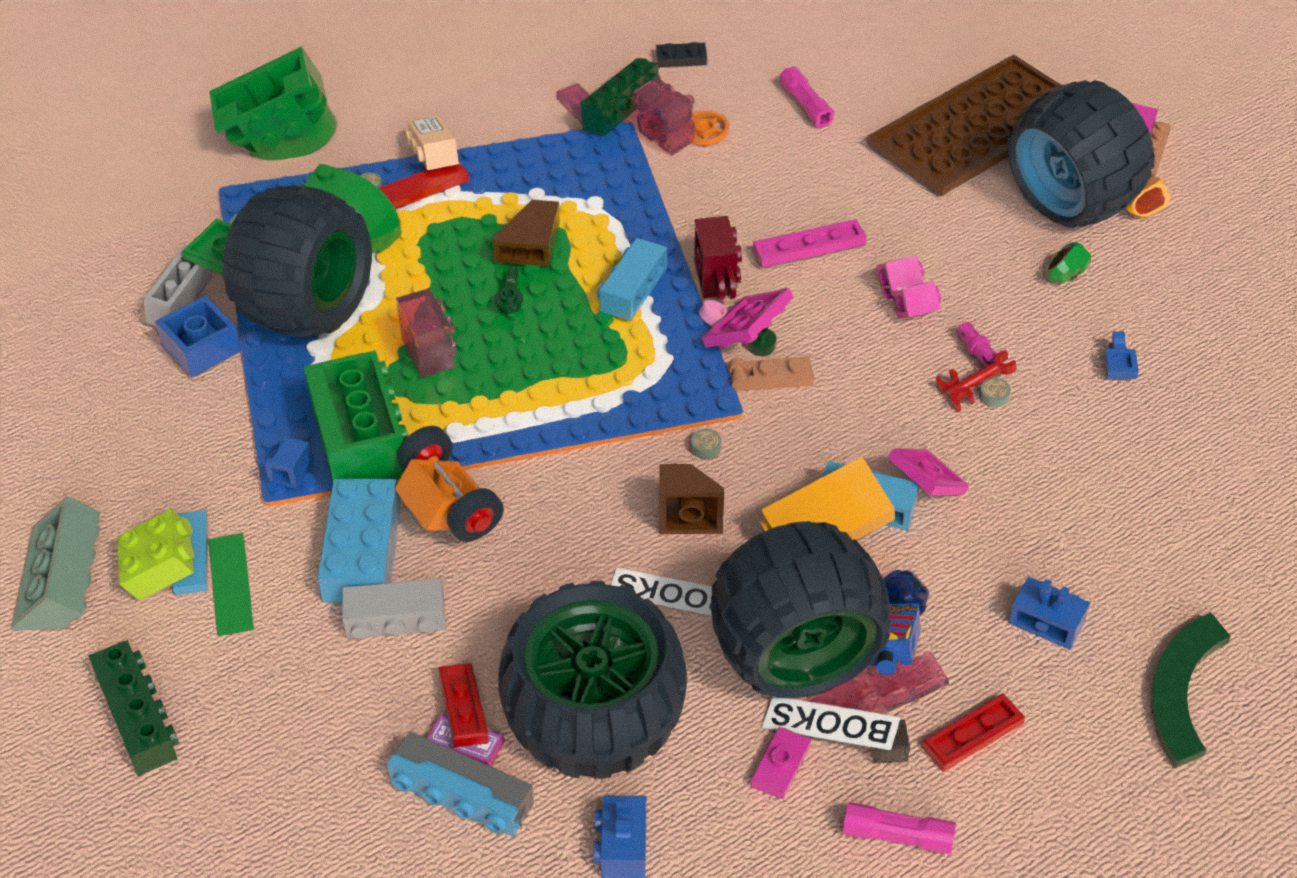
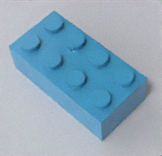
(359, 536)

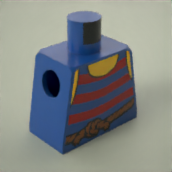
(903, 638)

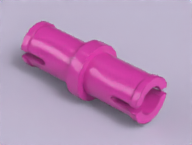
(977, 345)

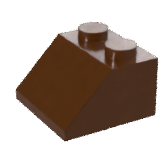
(689, 501)

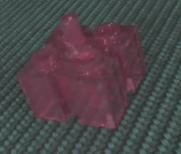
(665, 115)

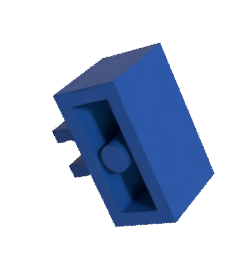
(1049, 612)
(622, 838)

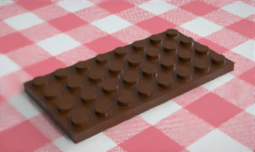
(964, 127)

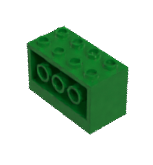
(356, 417)

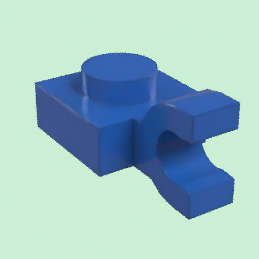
(1119, 361)

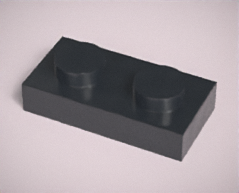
(681, 55)

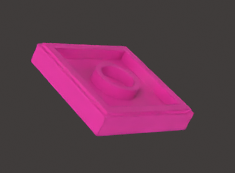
(928, 471)

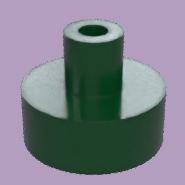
(764, 344)

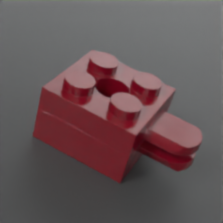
(717, 257)

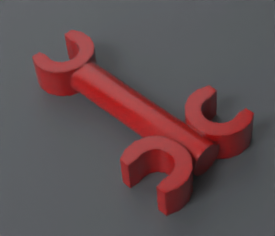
(961, 389)

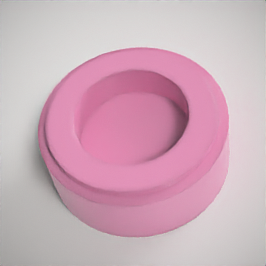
(712, 311)

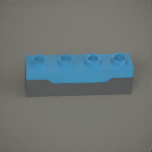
(460, 784)

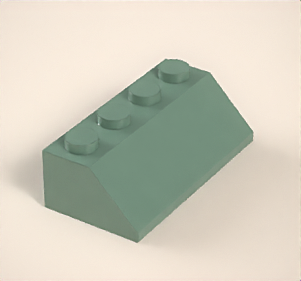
(57, 567)

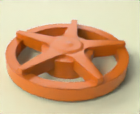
(706, 127)

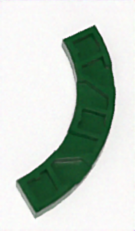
(1171, 685)

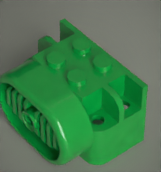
(275, 109)

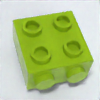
(155, 554)

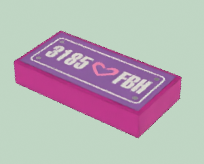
(483, 753)

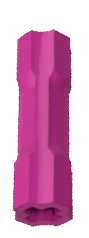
(816, 108)
(926, 832)

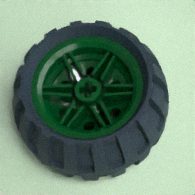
(588, 647)

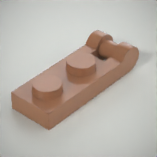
(770, 373)

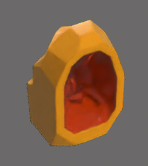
(1151, 199)

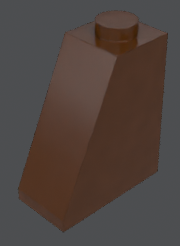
(529, 235)

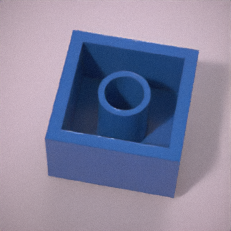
(198, 336)

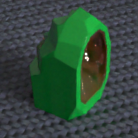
(1068, 263)

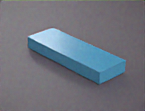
(199, 579)

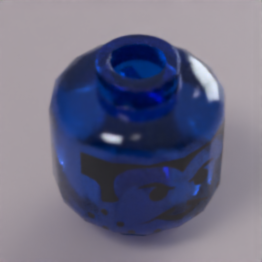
(906, 588)

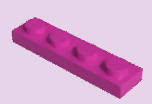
(809, 243)

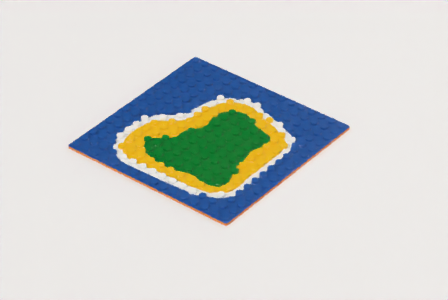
(524, 379)

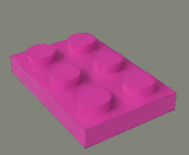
(747, 318)

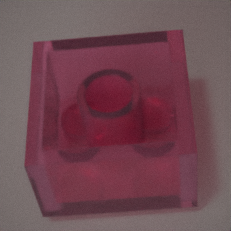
(426, 332)

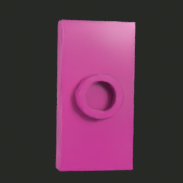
(781, 763)

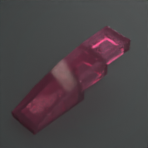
(887, 692)

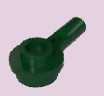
(509, 299)

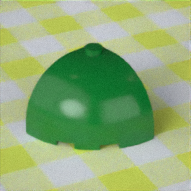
(366, 199)

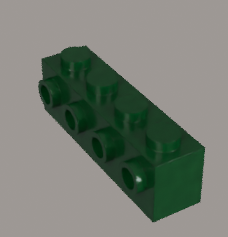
(615, 98)
(134, 708)

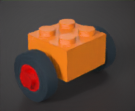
(442, 490)

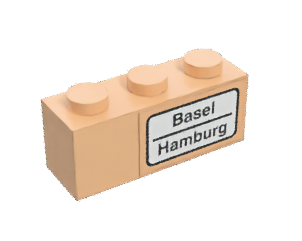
(432, 142)

